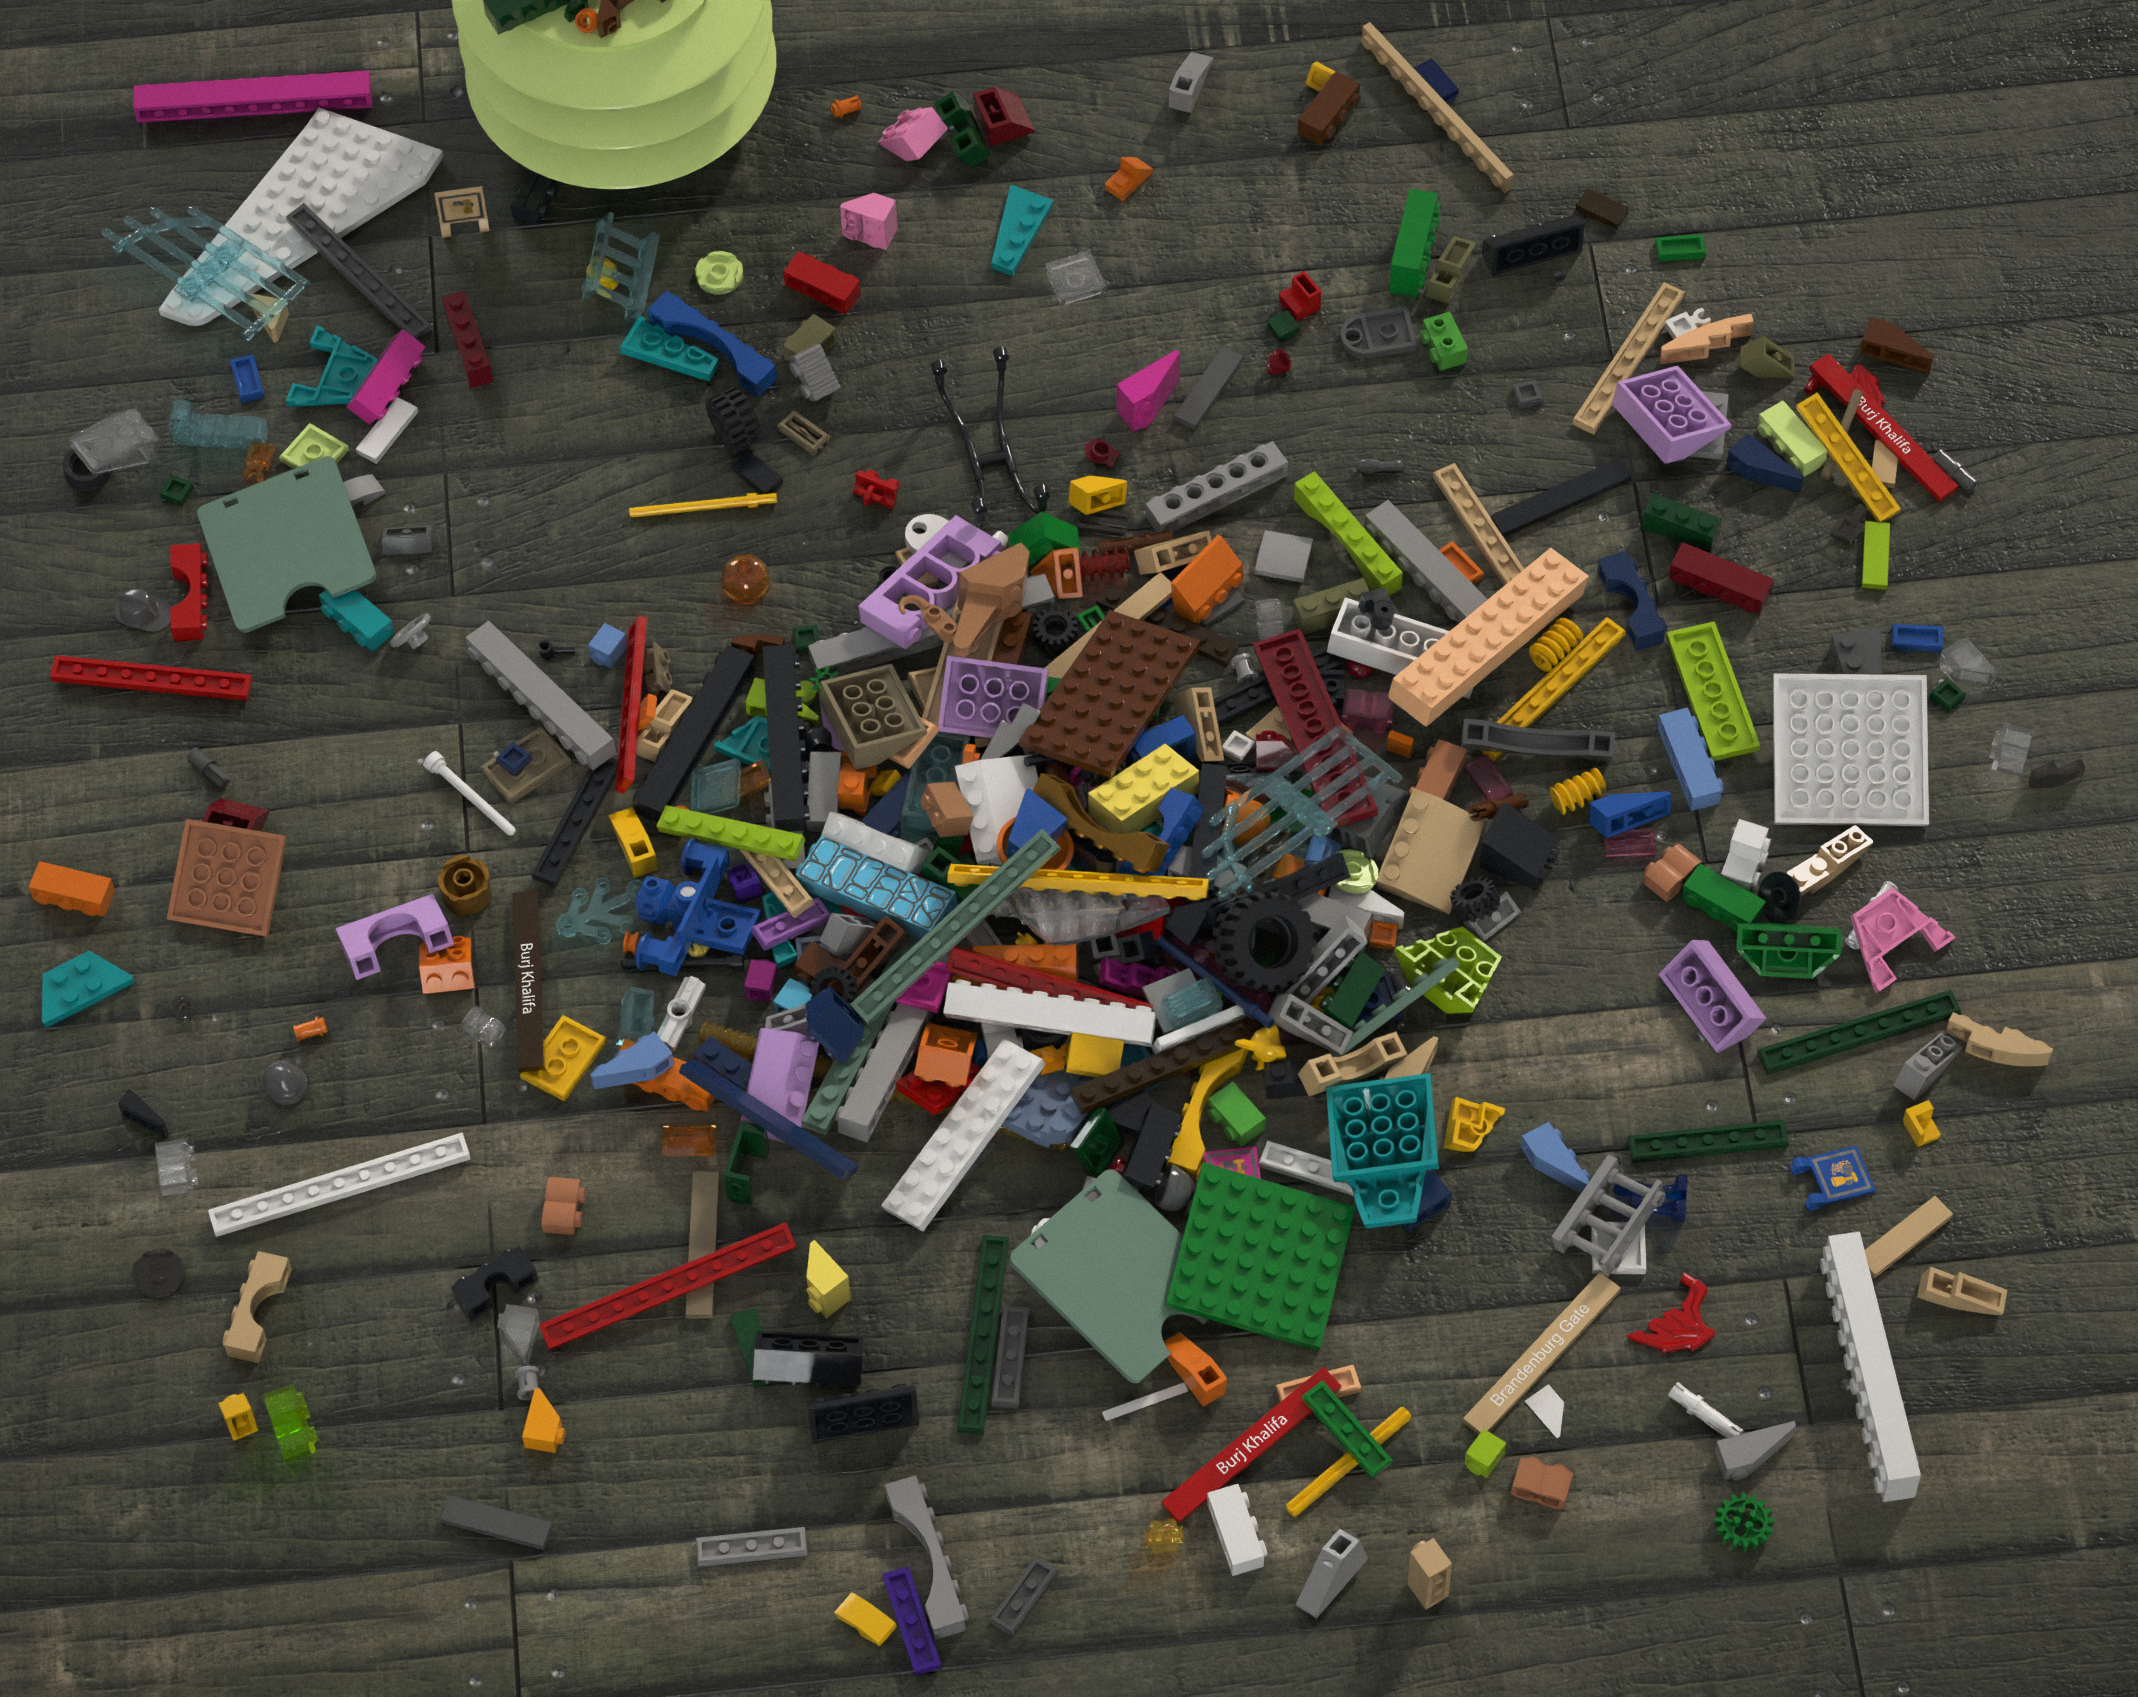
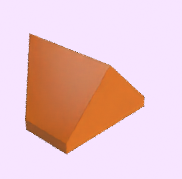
(1062, 572)

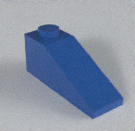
(1627, 811)

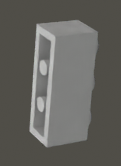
(822, 787)

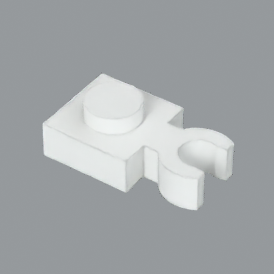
(1684, 323)

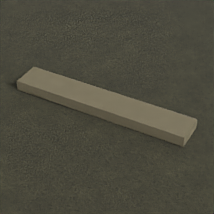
(703, 1238)

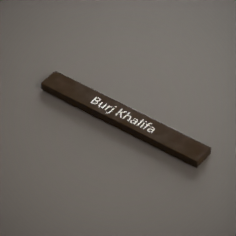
(528, 981)

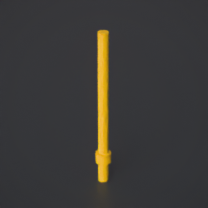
(752, 500)

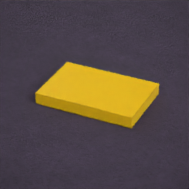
(568, 1055)

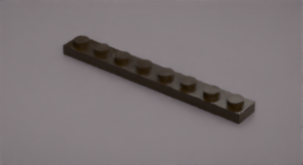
(1163, 1065)

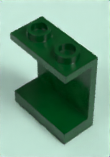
(752, 1141)

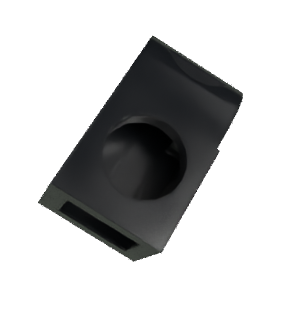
(1379, 607)

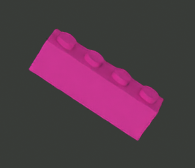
(386, 376)

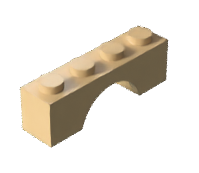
(1365, 1062)
(266, 1277)

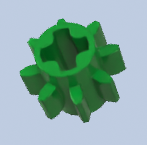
(821, 675)

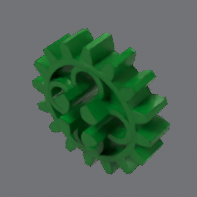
(1757, 1516)

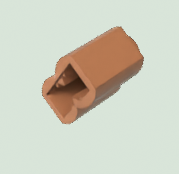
(1670, 872)
(562, 1206)
(1542, 1482)

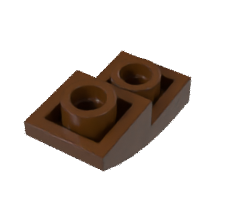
(754, 643)

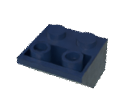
(833, 1024)

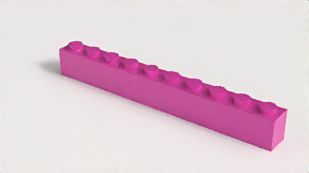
(252, 96)

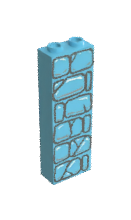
(874, 887)

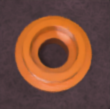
(581, 20)

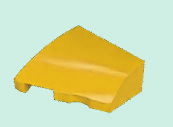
(1469, 1124)

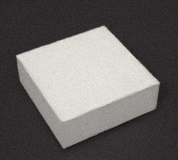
(1238, 747)

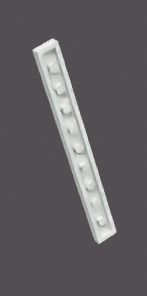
(339, 1184)

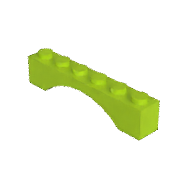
(1324, 506)

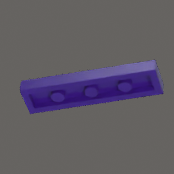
(911, 1621)

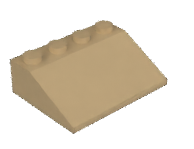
(1430, 851)

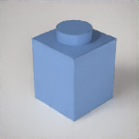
(607, 646)

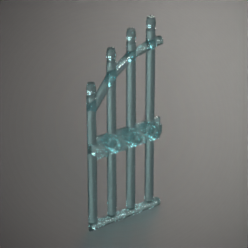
(213, 267)
(1296, 804)

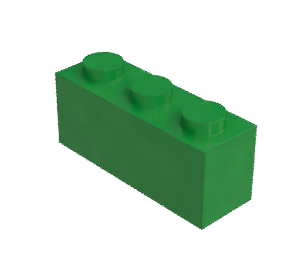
(1722, 898)

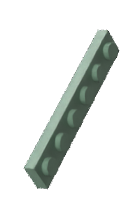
(1401, 1000)

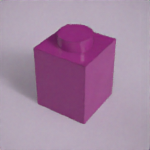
(761, 980)

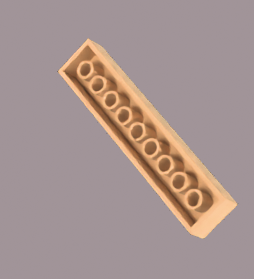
(1487, 637)

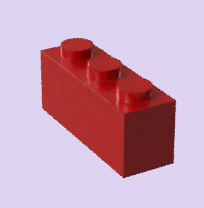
(822, 282)

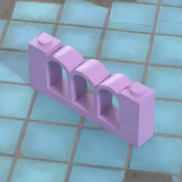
(956, 536)

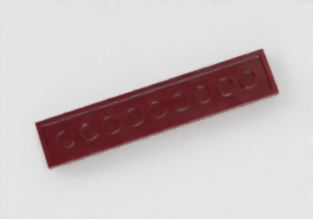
(1310, 716)

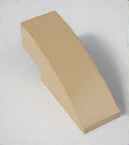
(666, 719)
(1961, 1292)

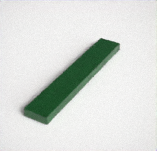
(1707, 1141)

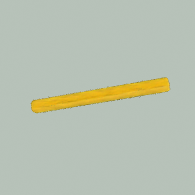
(1344, 1464)

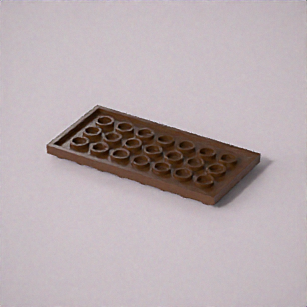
(1110, 694)

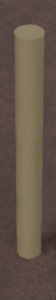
(1845, 423)

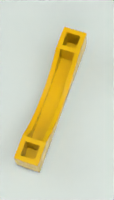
(1188, 1147)

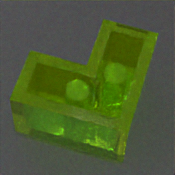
(288, 1417)

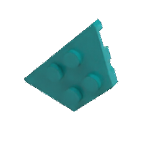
(748, 742)
(79, 985)

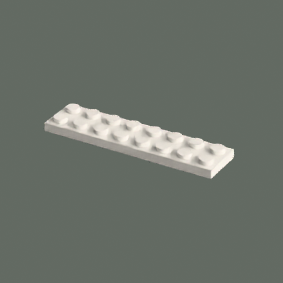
(963, 1135)

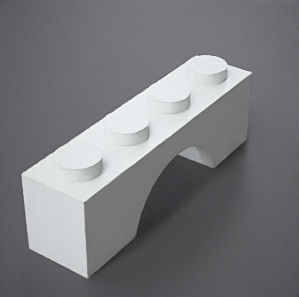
(874, 843)

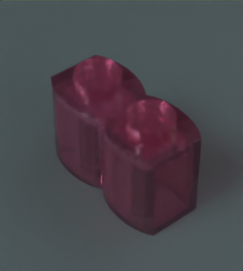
(1367, 710)

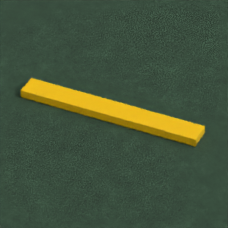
(1562, 677)

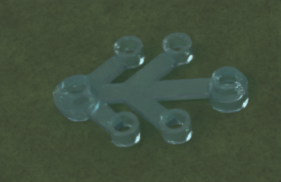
(597, 912)

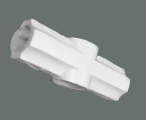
(684, 1002)

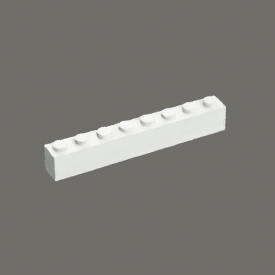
(1049, 1014)

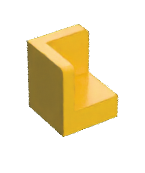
(1920, 1123)

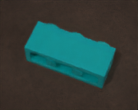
(358, 617)

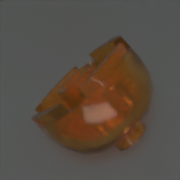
(745, 579)

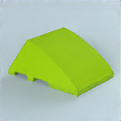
(1465, 985)

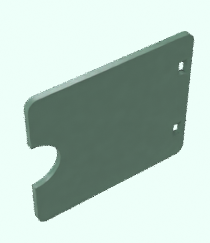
(285, 539)
(1108, 1272)

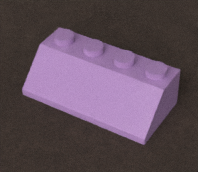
(1712, 995)
(783, 1073)

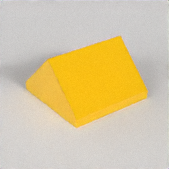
(1093, 1055)

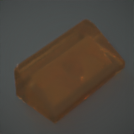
(689, 1140)

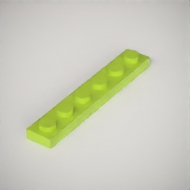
(731, 833)

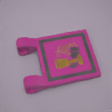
(1239, 1160)

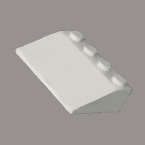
(994, 796)

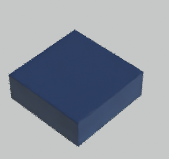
(514, 758)

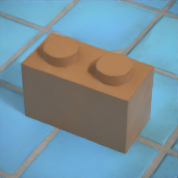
(947, 809)

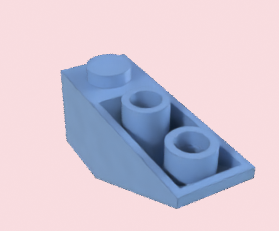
(639, 1063)
(1550, 1156)

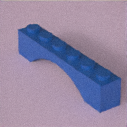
(678, 318)

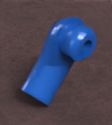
(980, 1053)

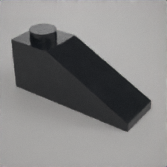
(1282, 1079)

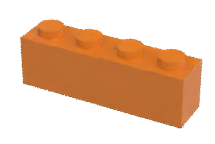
(676, 1086)

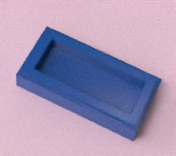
(247, 378)
(1917, 637)

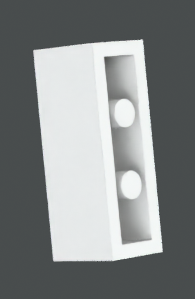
(1236, 1529)

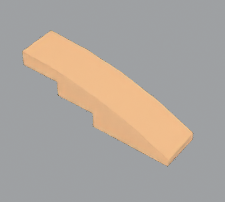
(1699, 341)

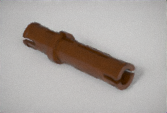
(1136, 542)
(1490, 807)

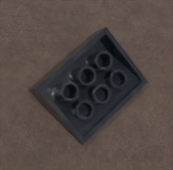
(863, 1413)

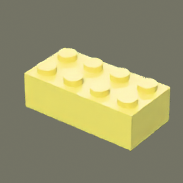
(1133, 796)

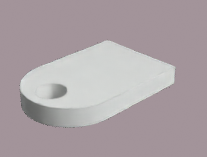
(931, 524)

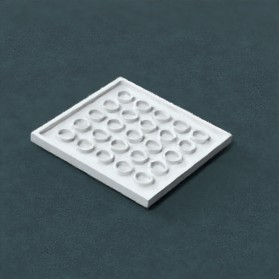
(1850, 750)

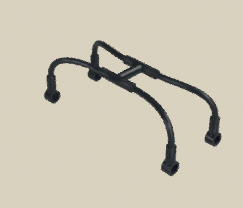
(979, 505)

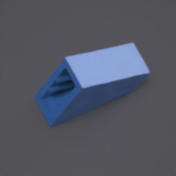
(1031, 818)

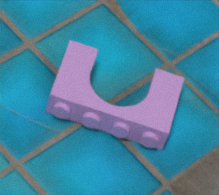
(416, 917)

